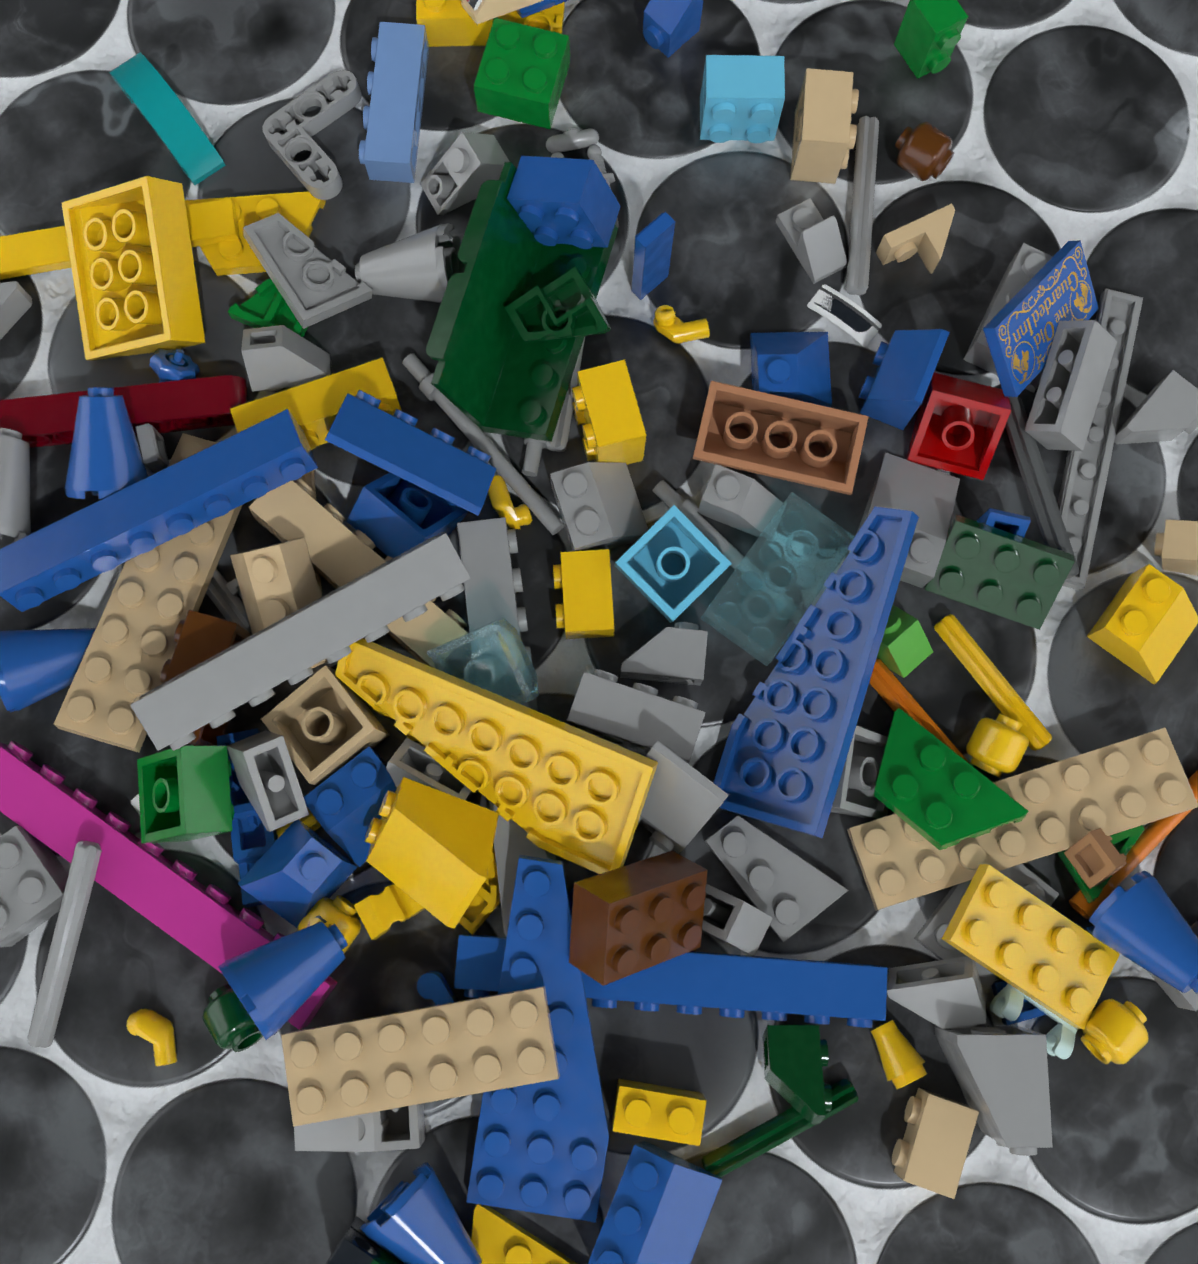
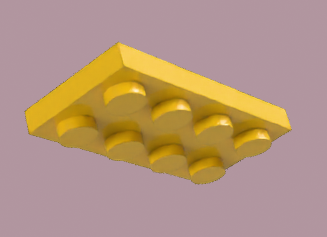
(1031, 946)

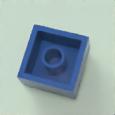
(564, 201)

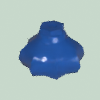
(173, 365)

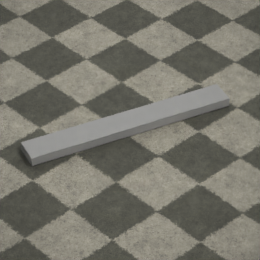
(1088, 469)

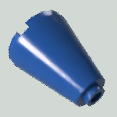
(103, 447)
(39, 663)
(1149, 932)
(284, 974)
(421, 1224)

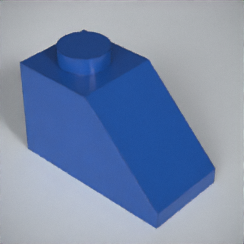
(671, 23)

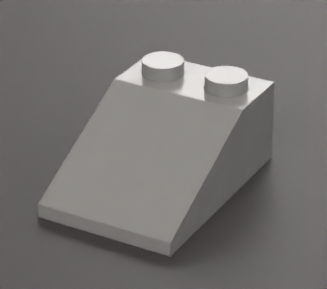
(930, 496)
(677, 801)

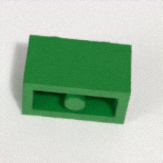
(930, 34)

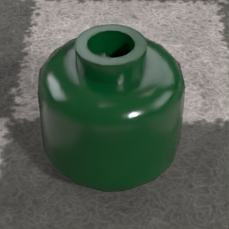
(230, 1021)

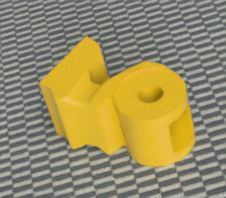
(384, 909)

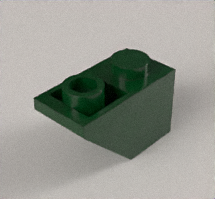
(795, 1069)

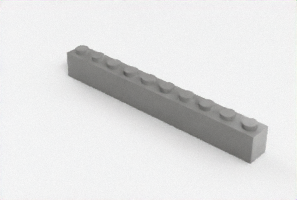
(490, 597)

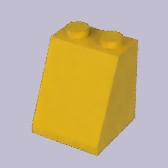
(433, 847)

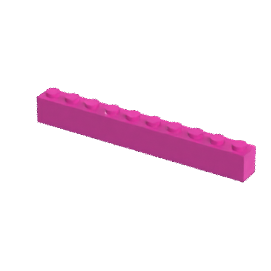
(135, 871)

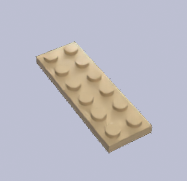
(419, 1056)

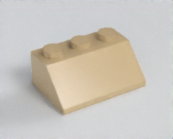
(275, 582)

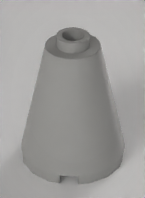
(413, 266)
(14, 485)

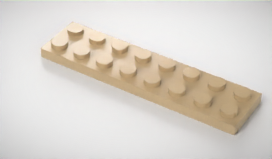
(140, 626)
(1065, 801)

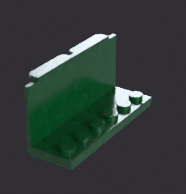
(479, 352)

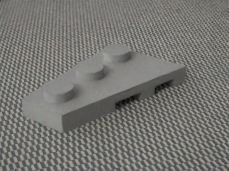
(302, 274)

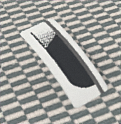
(845, 314)

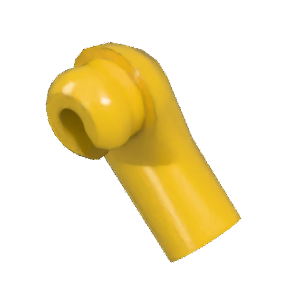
(675, 329)
(157, 1031)

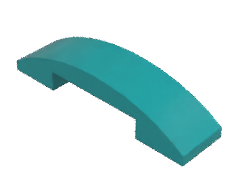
(168, 118)

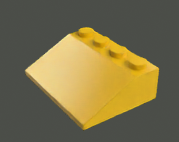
(133, 269)

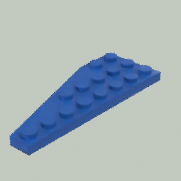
(798, 730)
(546, 1140)

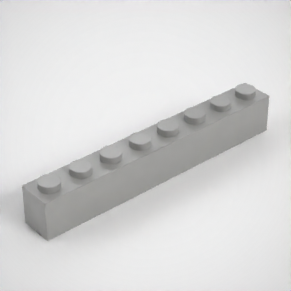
(300, 641)

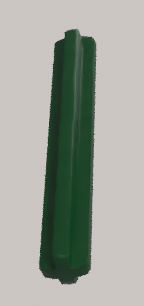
(772, 1133)

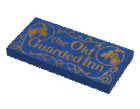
(1027, 324)

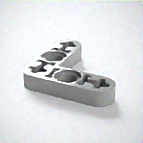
(299, 136)

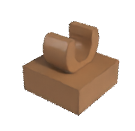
(1095, 858)

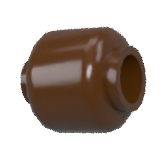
(924, 151)

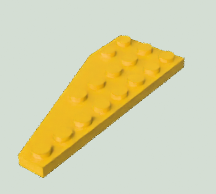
(549, 777)

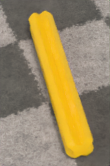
(992, 680)

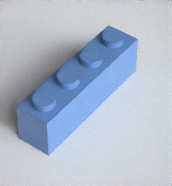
(395, 102)

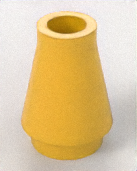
(898, 1056)

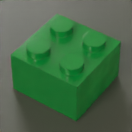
(522, 73)
(184, 794)

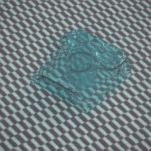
(491, 660)

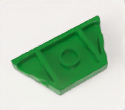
(938, 788)

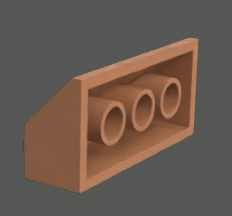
(780, 437)

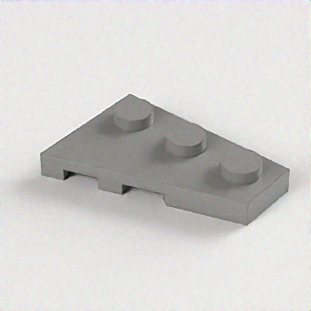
(773, 877)

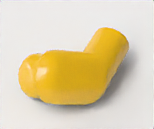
(504, 507)

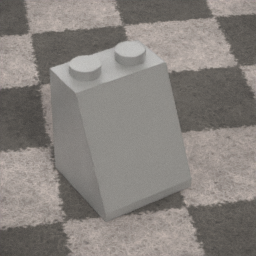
(1005, 1080)

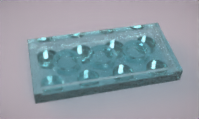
(778, 579)

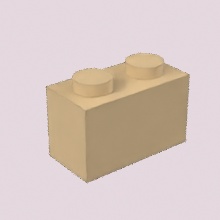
(934, 1142)

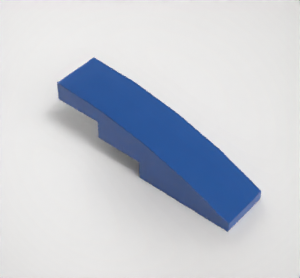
(248, 832)

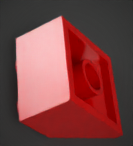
(958, 426)

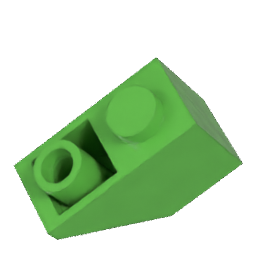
(903, 643)

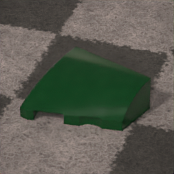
(558, 310)

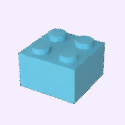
(741, 98)
(672, 564)

